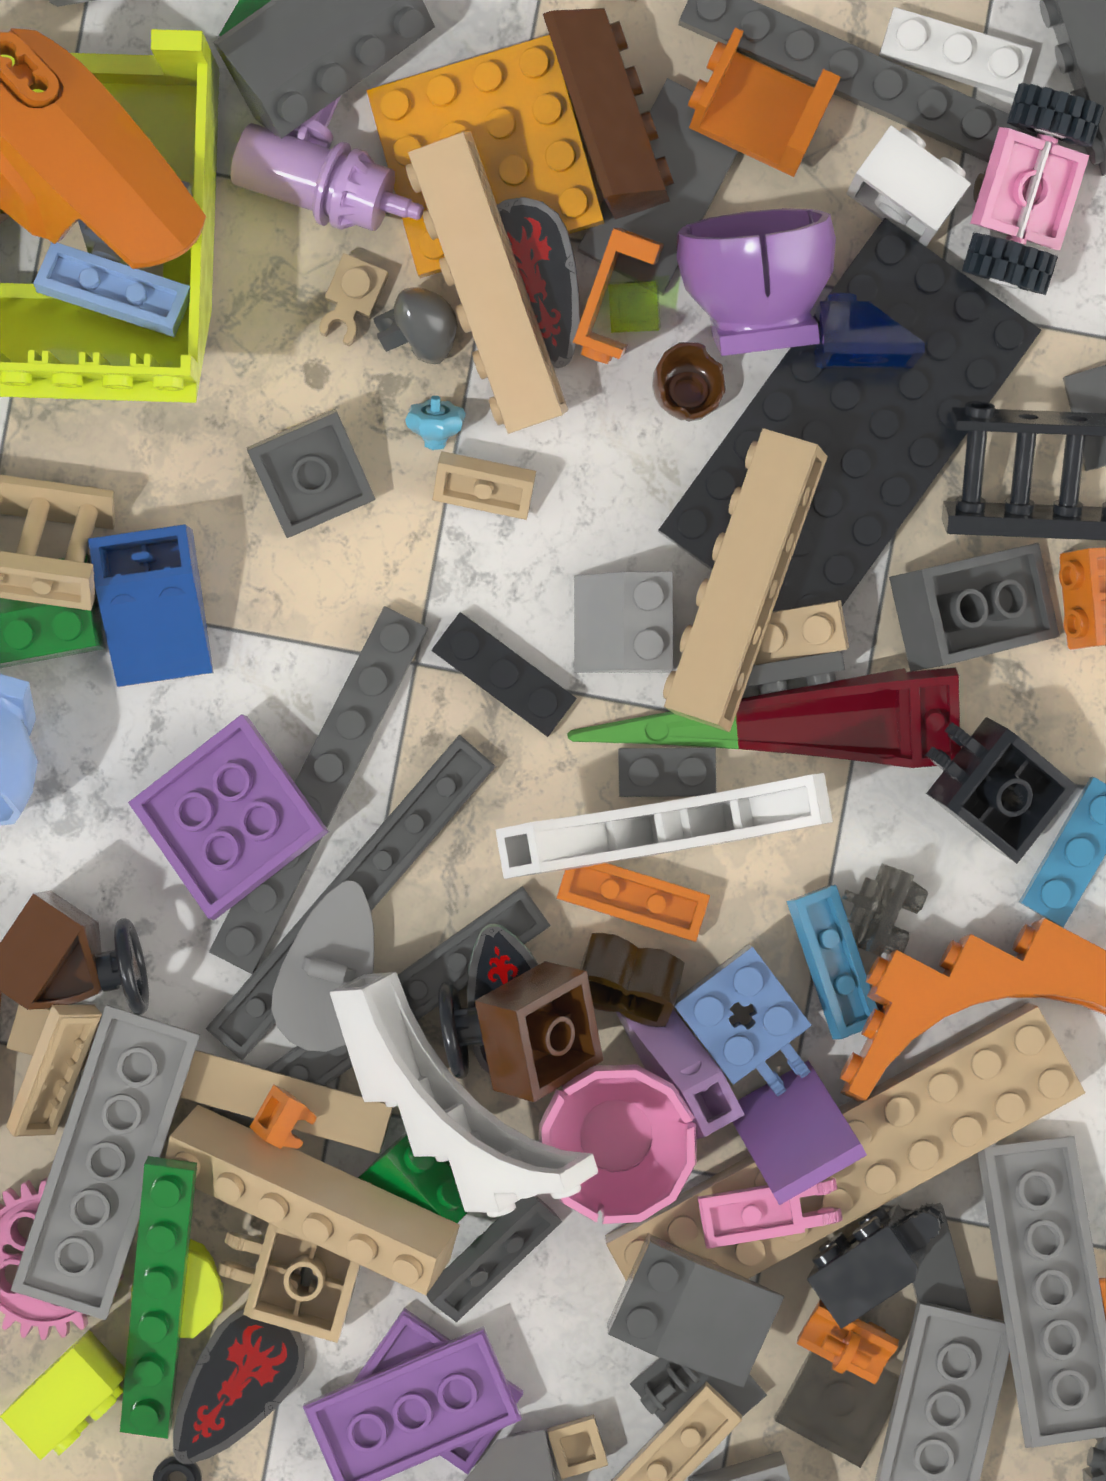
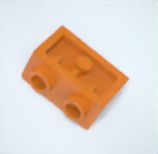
(1084, 597)

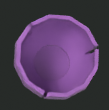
(758, 275)

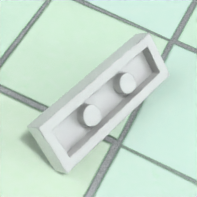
(955, 52)

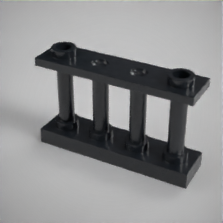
(1019, 514)

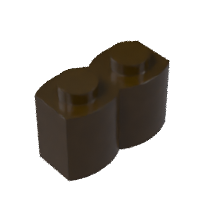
(632, 979)

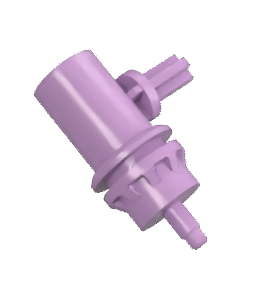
(332, 183)

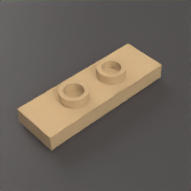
(53, 1070)

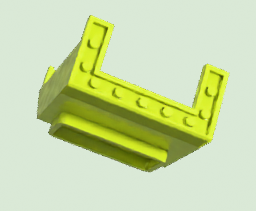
(87, 355)

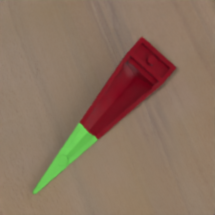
(863, 718)

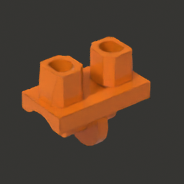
(856, 1347)

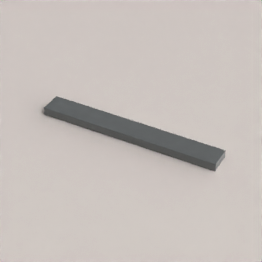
(375, 868)
(421, 987)

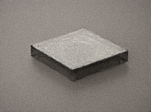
(837, 1408)

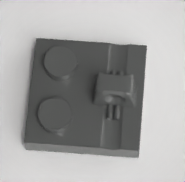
(311, 473)

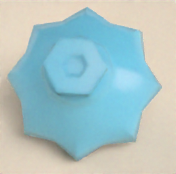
(435, 421)

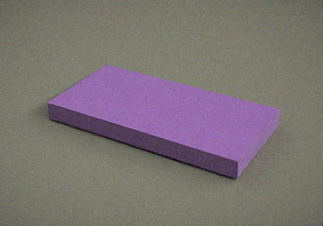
(413, 1410)

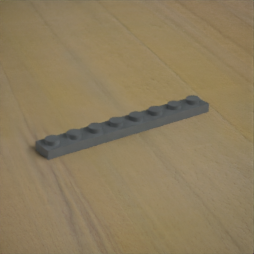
(864, 76)
(326, 778)

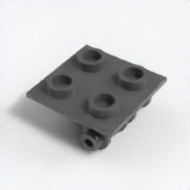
(668, 1386)

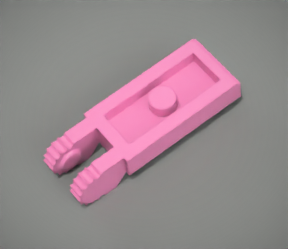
(756, 1215)

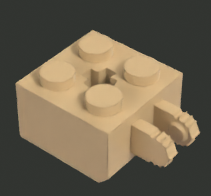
(276, 1290)

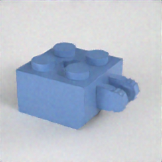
(739, 1046)

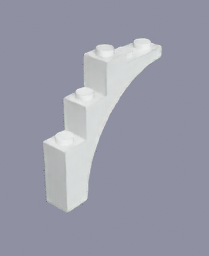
(663, 827)
(441, 1119)

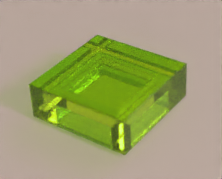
(634, 306)

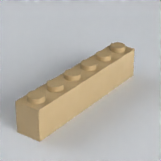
(487, 282)
(744, 579)
(315, 1200)

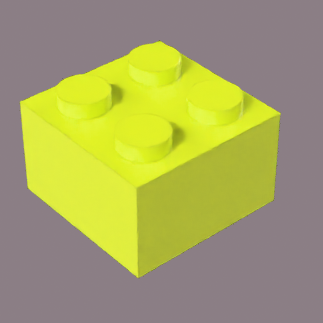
(55, 1405)

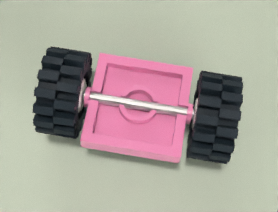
(1031, 187)

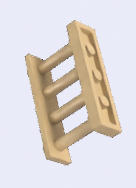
(49, 579)

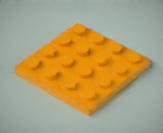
(518, 121)

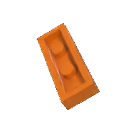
(636, 899)

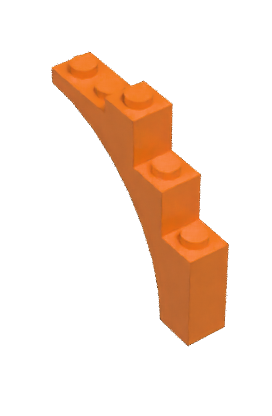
(916, 997)

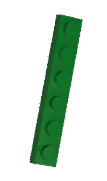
(158, 1296)

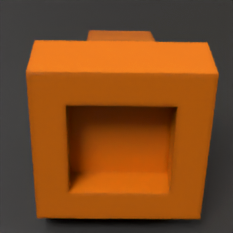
(279, 1116)

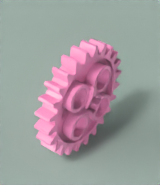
(19, 1307)

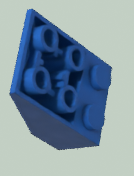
(151, 604)

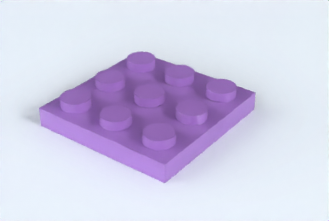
(228, 817)

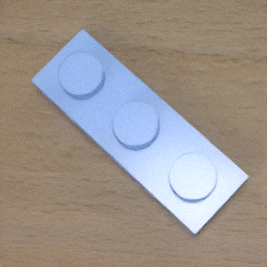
(113, 289)

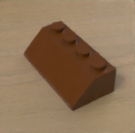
(608, 111)

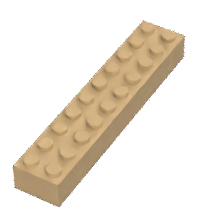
(908, 1130)

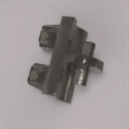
(879, 906)

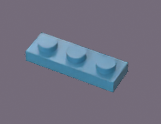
(1070, 858)
(833, 960)

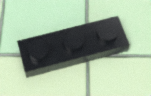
(503, 674)

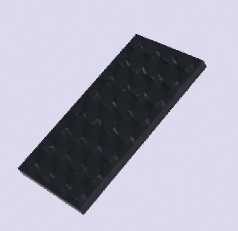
(878, 426)

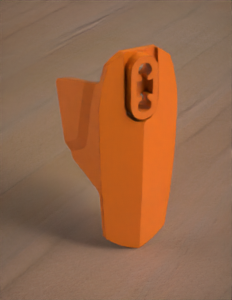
(84, 159)

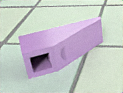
(681, 1060)

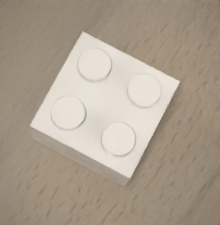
(908, 184)

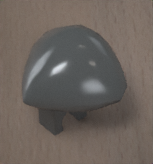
(421, 320)

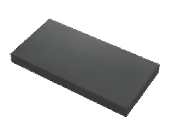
(697, 172)

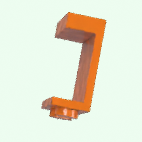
(759, 107)
(621, 241)

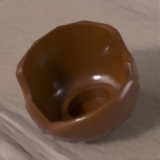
(688, 382)

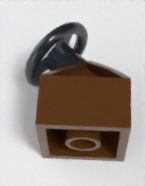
(57, 957)
(532, 1028)

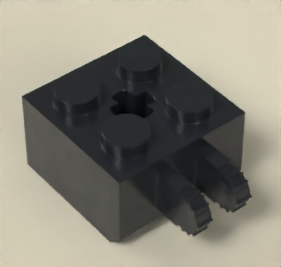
(999, 787)
(874, 1261)

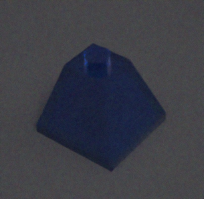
(862, 336)

